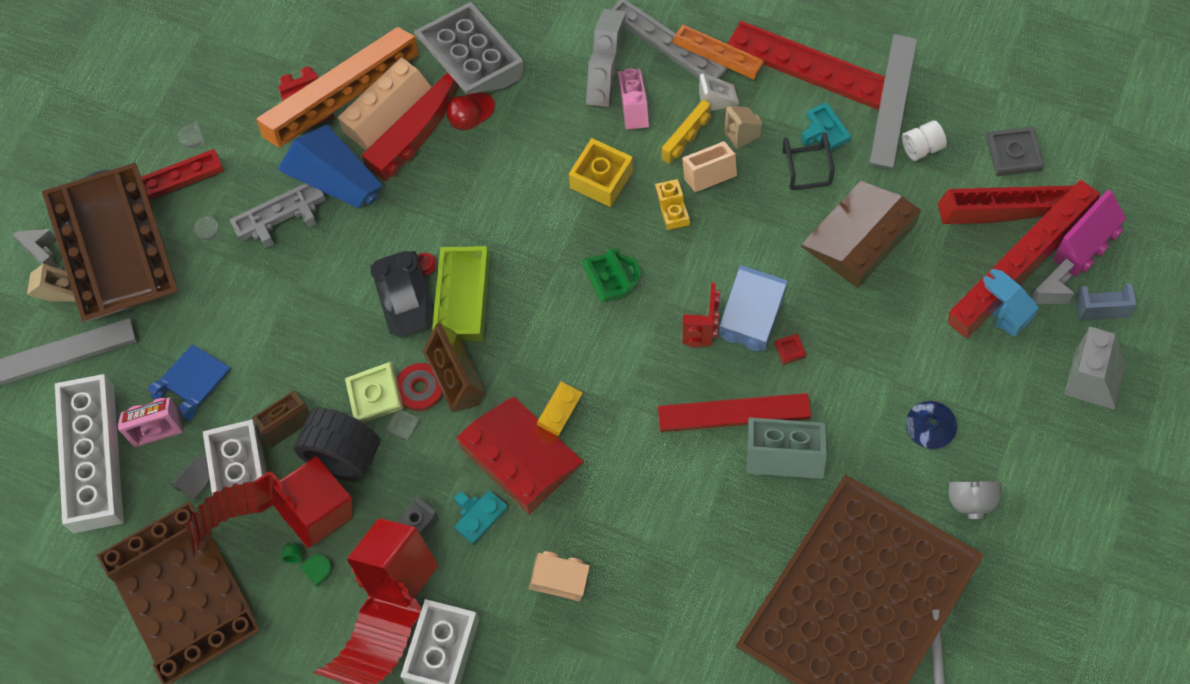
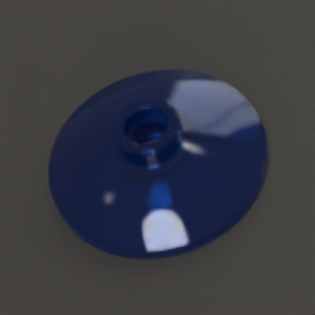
(930, 435)

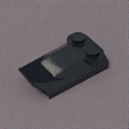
(403, 293)

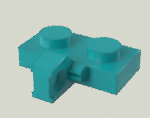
(825, 120)
(478, 515)

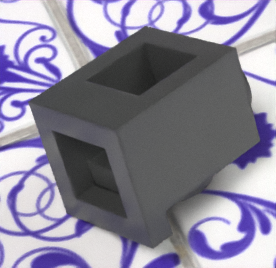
(427, 516)

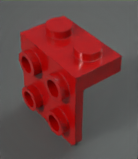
(700, 329)

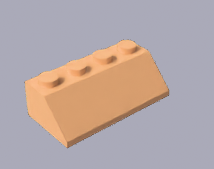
(383, 103)

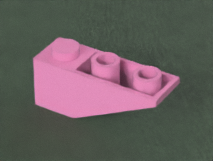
(633, 99)

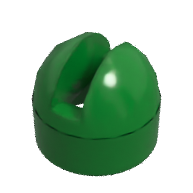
(292, 553)

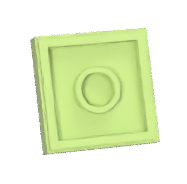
(374, 393)

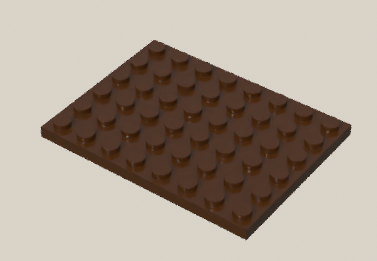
(860, 594)

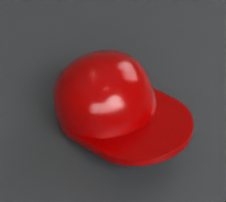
(470, 110)

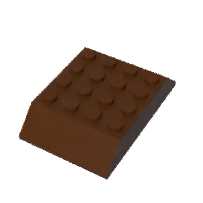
(110, 242)

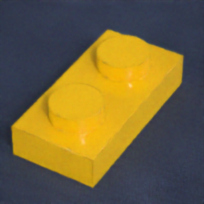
(559, 408)

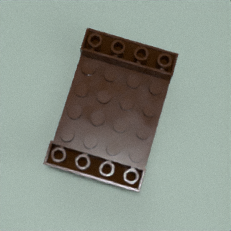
(179, 602)

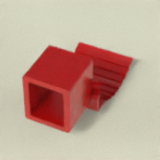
(306, 499)
(392, 569)

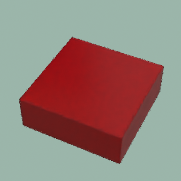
(790, 349)

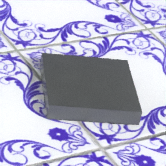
(1014, 151)

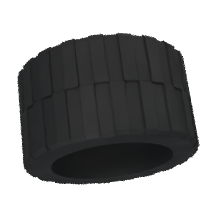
(338, 442)

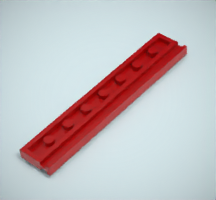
(809, 64)

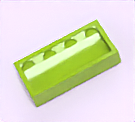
(463, 291)

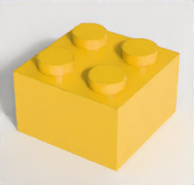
(601, 172)

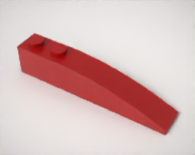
(410, 130)
(998, 203)

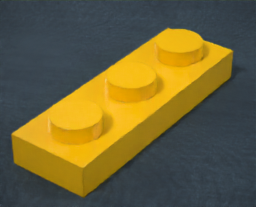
(686, 132)

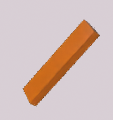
(718, 51)

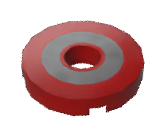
(418, 400)

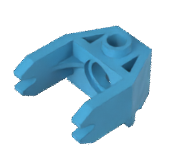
(1017, 306)

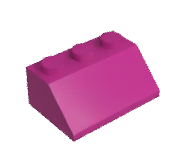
(1092, 234)

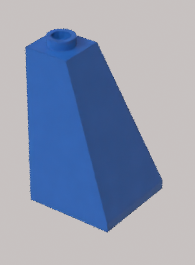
(331, 167)

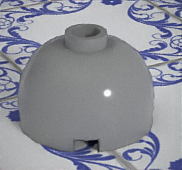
(975, 497)

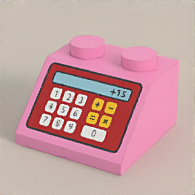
(150, 422)

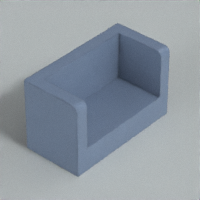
(1105, 305)

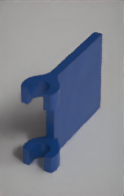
(191, 379)

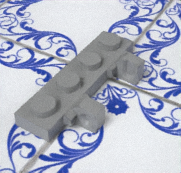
(260, 219)

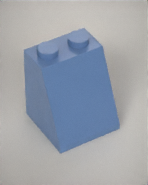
(753, 308)

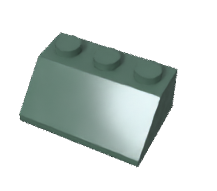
(786, 448)

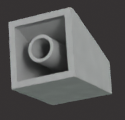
(1096, 369)

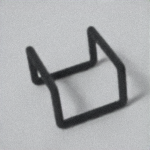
(824, 143)

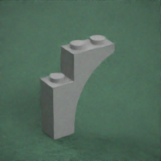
(604, 57)

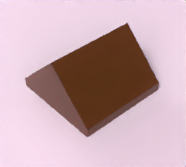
(282, 418)

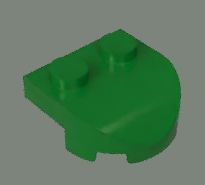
(612, 274)

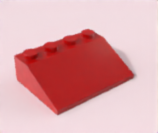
(518, 453)

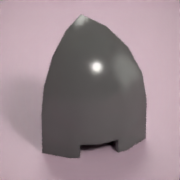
(192, 477)

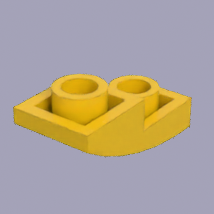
(672, 204)

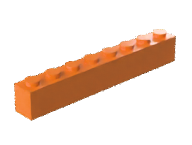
(335, 87)

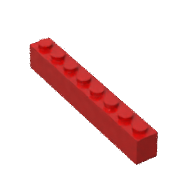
(1024, 256)

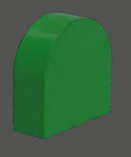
(317, 569)

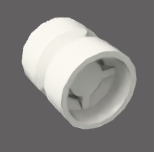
(924, 140)

